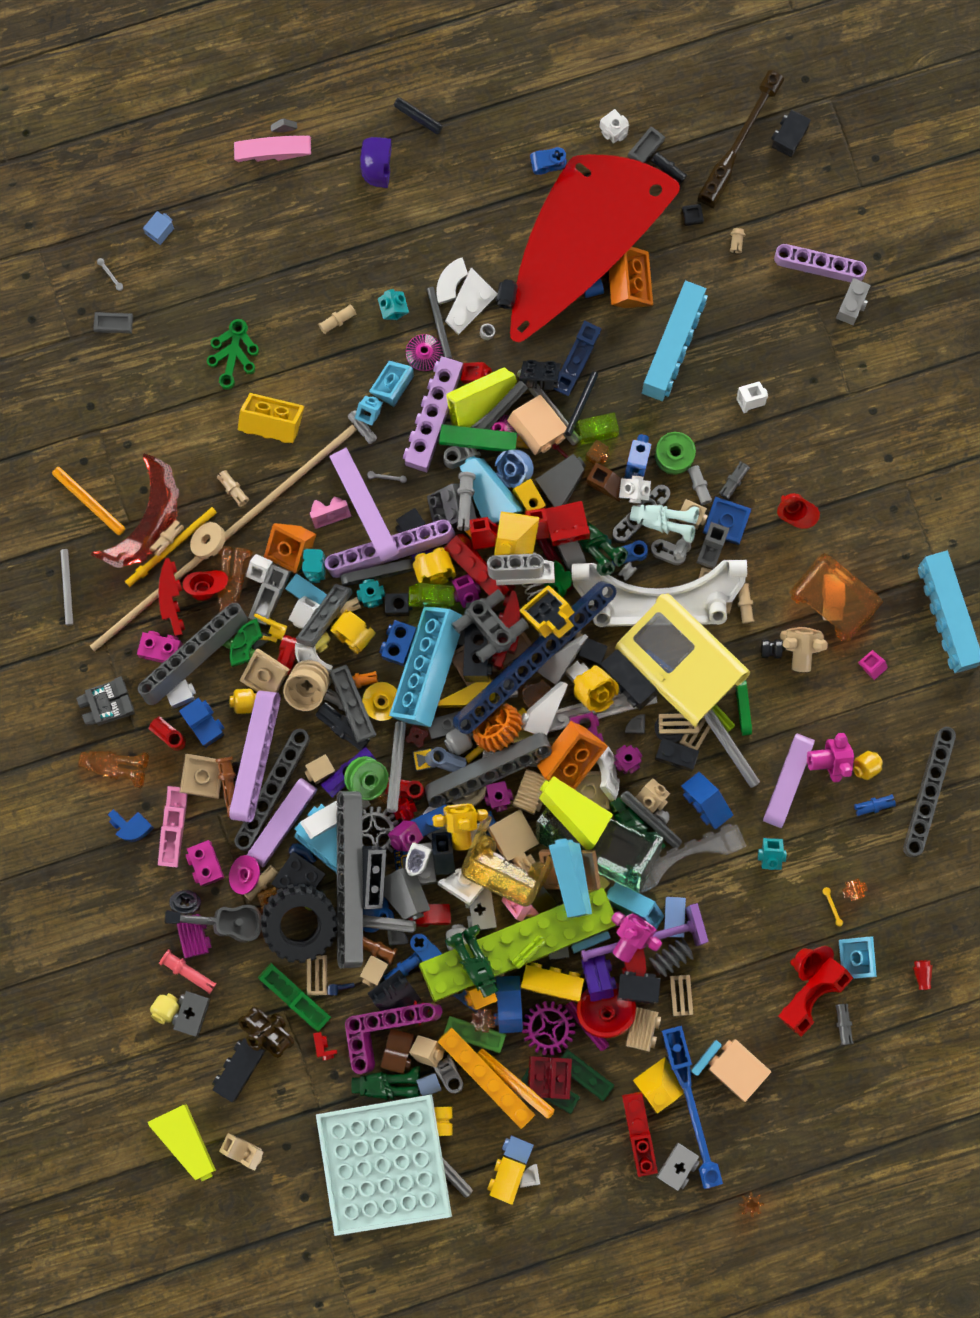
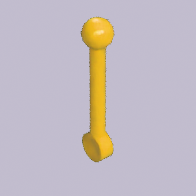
(826, 891)

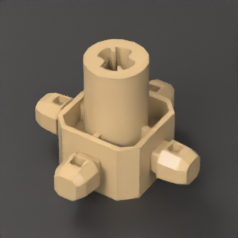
(803, 643)

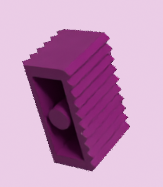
(193, 939)

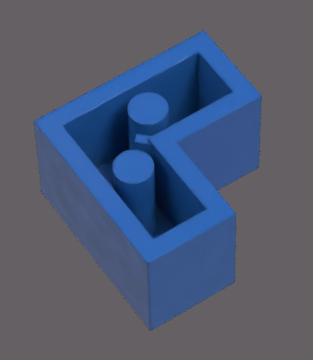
(201, 722)
(707, 800)

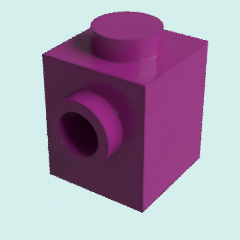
(404, 835)

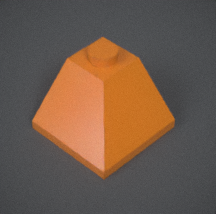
(288, 545)

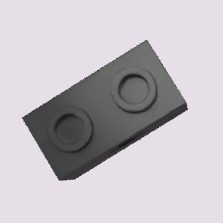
(194, 1024)

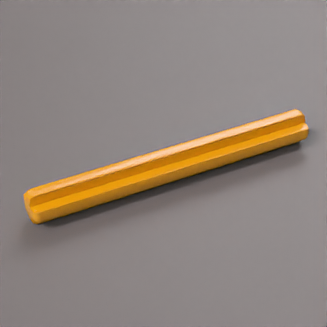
(89, 501)
(517, 1085)

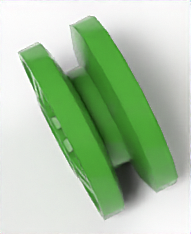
(670, 463)
(357, 773)

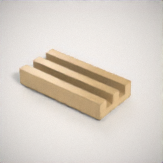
(675, 723)
(683, 742)
(317, 992)
(681, 994)

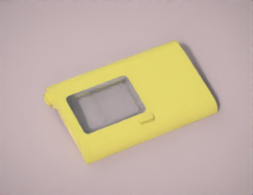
(684, 653)

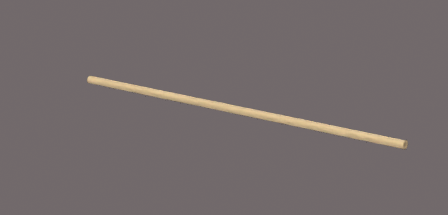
(228, 533)

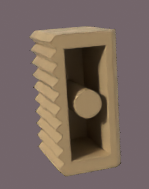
(528, 793)
(642, 1030)

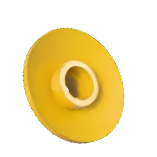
(372, 694)

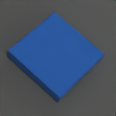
(730, 516)

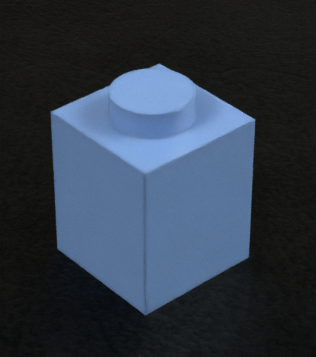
(159, 227)
(517, 1149)

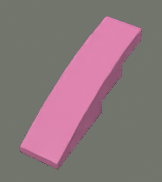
(272, 148)
(172, 827)

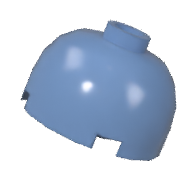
(514, 467)

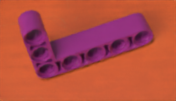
(384, 1022)

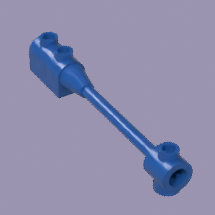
(680, 1064)

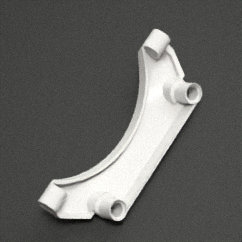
(700, 597)

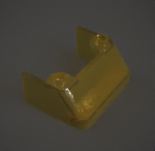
(499, 875)

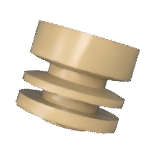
(306, 685)

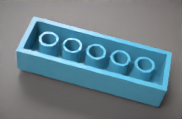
(672, 345)
(950, 611)
(426, 667)

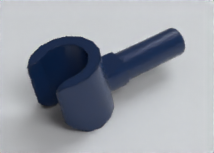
(332, 989)

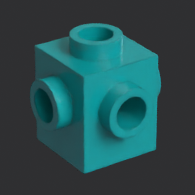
(393, 305)
(370, 600)
(772, 854)

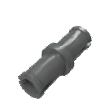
(734, 480)
(844, 1024)

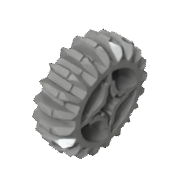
(383, 831)

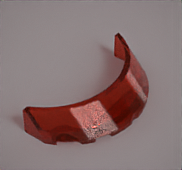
(158, 517)

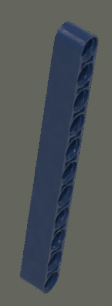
(530, 666)

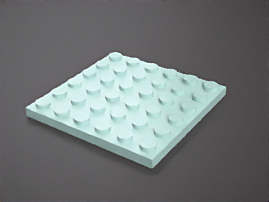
(383, 1165)

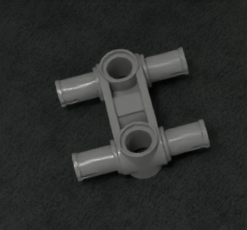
(490, 625)

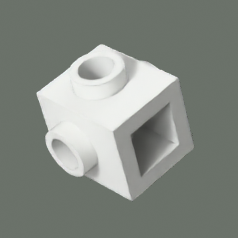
(614, 126)
(635, 489)

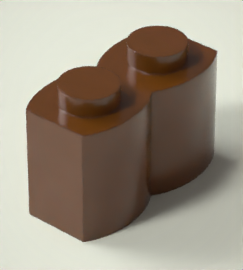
(397, 1051)

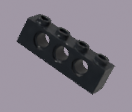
(475, 671)

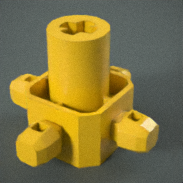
(460, 822)

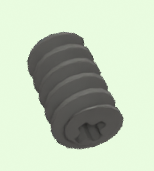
(672, 957)

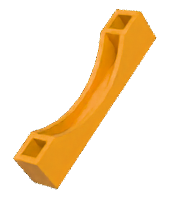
(486, 1077)

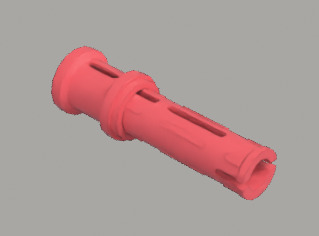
(180, 967)

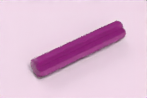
(601, 1043)

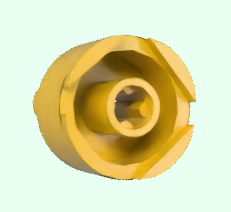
(434, 567)
(352, 631)
(595, 689)

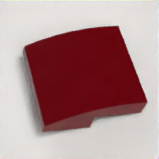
(550, 1077)

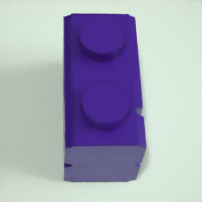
(598, 978)

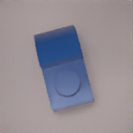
(132, 830)

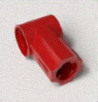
(287, 652)
(167, 733)
(405, 789)

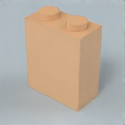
(538, 425)
(738, 1069)

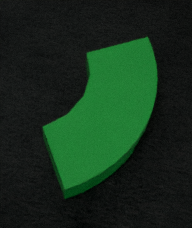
(243, 642)

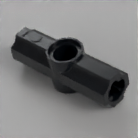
(339, 725)

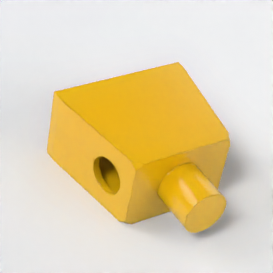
(527, 492)

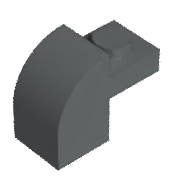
(712, 545)

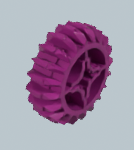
(564, 1020)

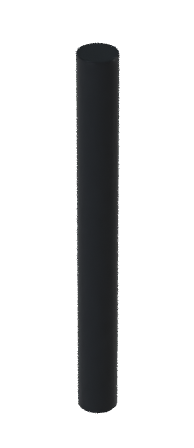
(581, 403)

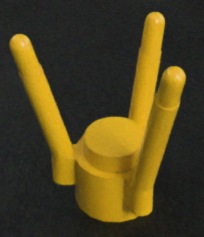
(276, 630)

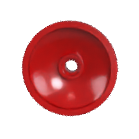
(592, 1015)

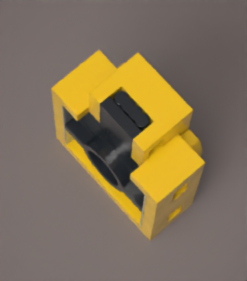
(548, 613)

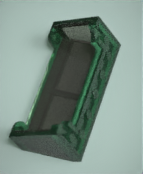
(620, 851)

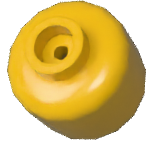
(242, 701)
(867, 765)

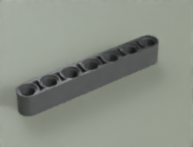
(192, 654)
(488, 770)
(273, 779)
(935, 784)

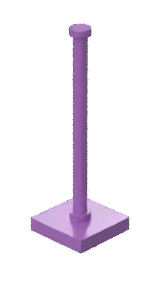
(694, 925)

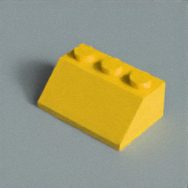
(270, 418)
(552, 982)

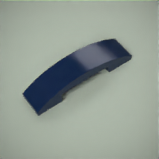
(577, 358)

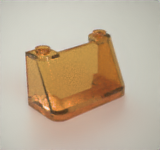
(836, 596)

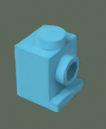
(370, 405)

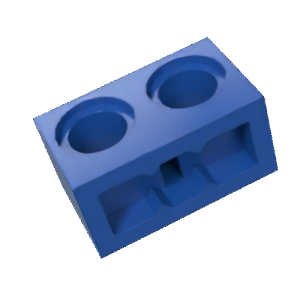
(403, 644)

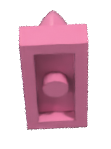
(325, 515)
(519, 911)

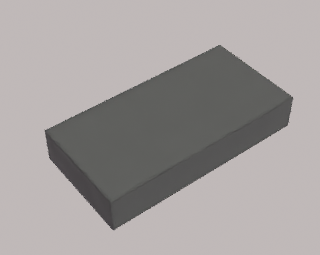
(646, 145)
(113, 322)

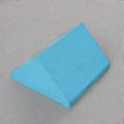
(392, 382)
(858, 957)

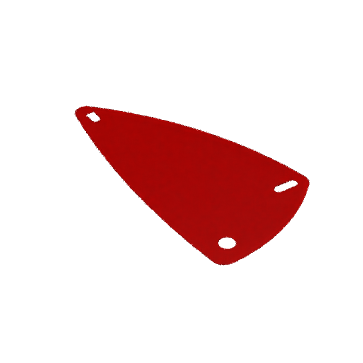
(584, 233)

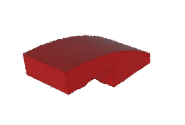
(437, 915)

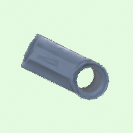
(447, 760)
(428, 1085)

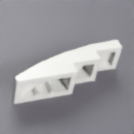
(324, 819)

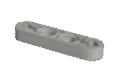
(620, 526)

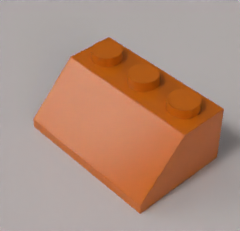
(631, 280)
(572, 755)

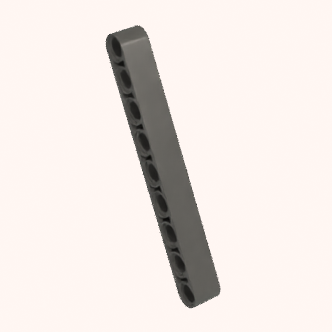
(349, 880)

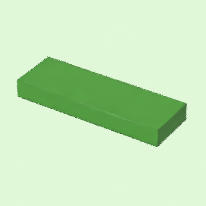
(492, 1040)

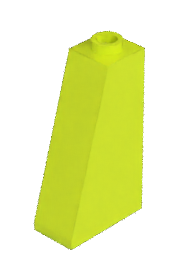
(479, 397)
(575, 811)
(183, 1139)

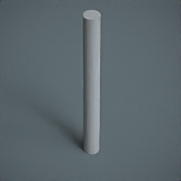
(66, 587)

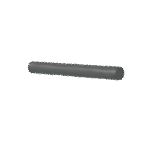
(439, 322)

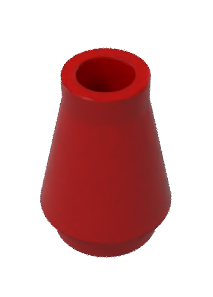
(923, 973)

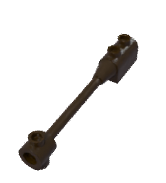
(722, 170)

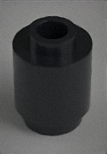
(506, 294)

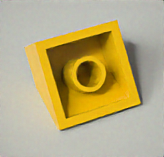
(507, 1179)

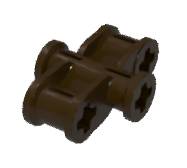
(266, 1032)

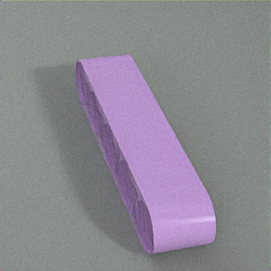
(811, 267)
(788, 780)
(282, 821)

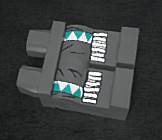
(107, 702)

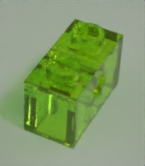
(597, 428)
(431, 595)

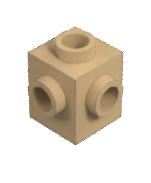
(653, 796)

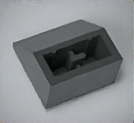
(445, 505)

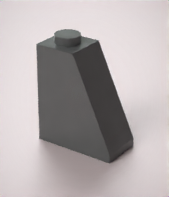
(562, 480)
(405, 894)

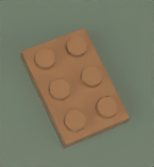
(590, 866)

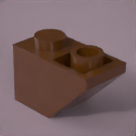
(604, 481)

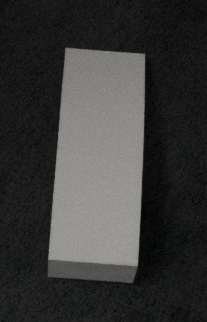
(270, 592)

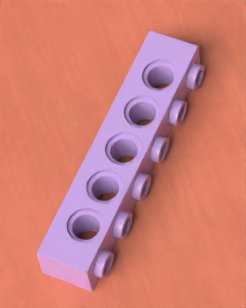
(422, 460)

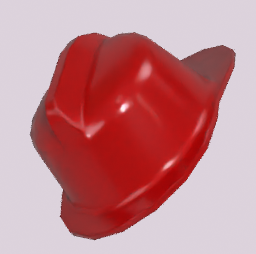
(798, 511)
(205, 584)
(809, 961)

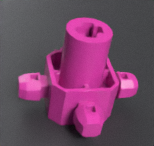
(836, 758)
(634, 935)

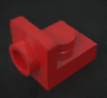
(474, 371)
(320, 1044)

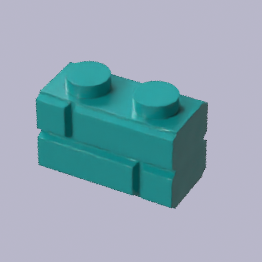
(314, 565)

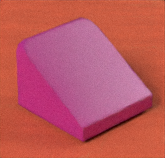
(873, 664)

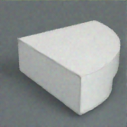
(530, 1177)

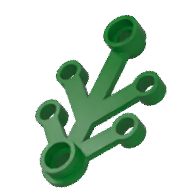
(233, 351)

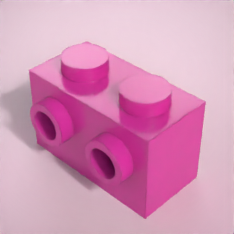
(157, 647)
(205, 863)

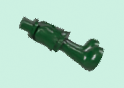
(600, 541)
(627, 817)
(477, 968)
(378, 1084)

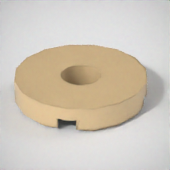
(202, 534)

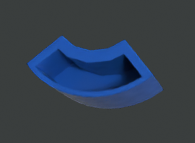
(509, 1004)

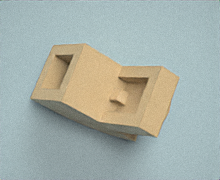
(241, 1151)

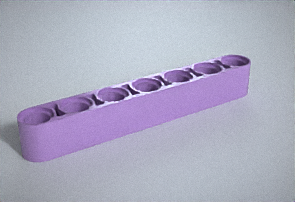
(364, 504)
(417, 545)
(254, 756)

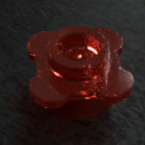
(416, 731)

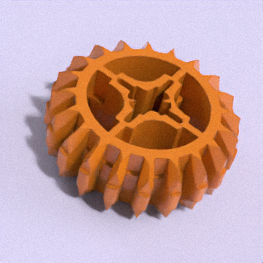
(498, 728)

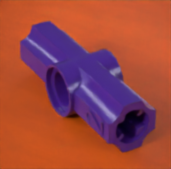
(336, 782)

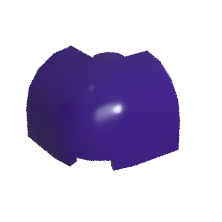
(376, 161)

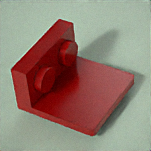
(567, 523)

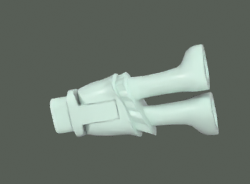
(657, 518)

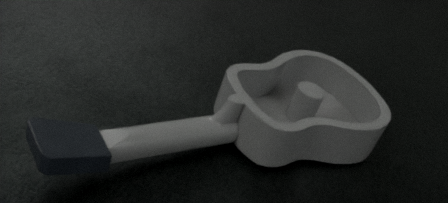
(239, 923)

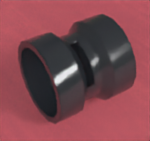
(766, 648)

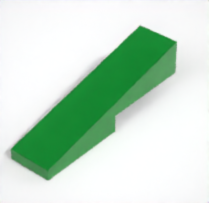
(294, 997)

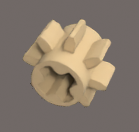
(523, 861)

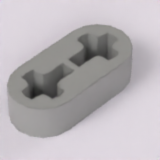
(665, 556)

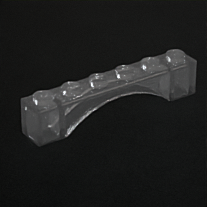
(723, 842)

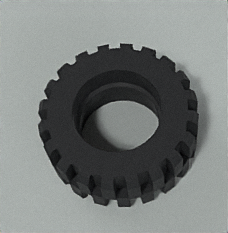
(304, 948)

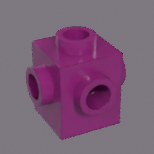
(465, 590)
(625, 766)
(498, 789)

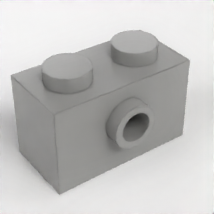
(853, 301)

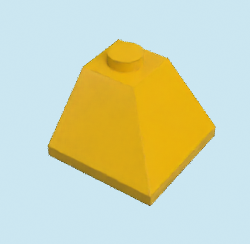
(516, 534)
(659, 1085)

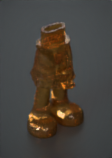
(232, 591)
(106, 763)

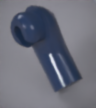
(301, 850)

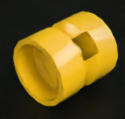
(443, 1115)

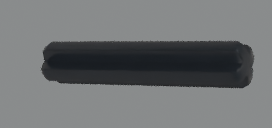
(418, 115)

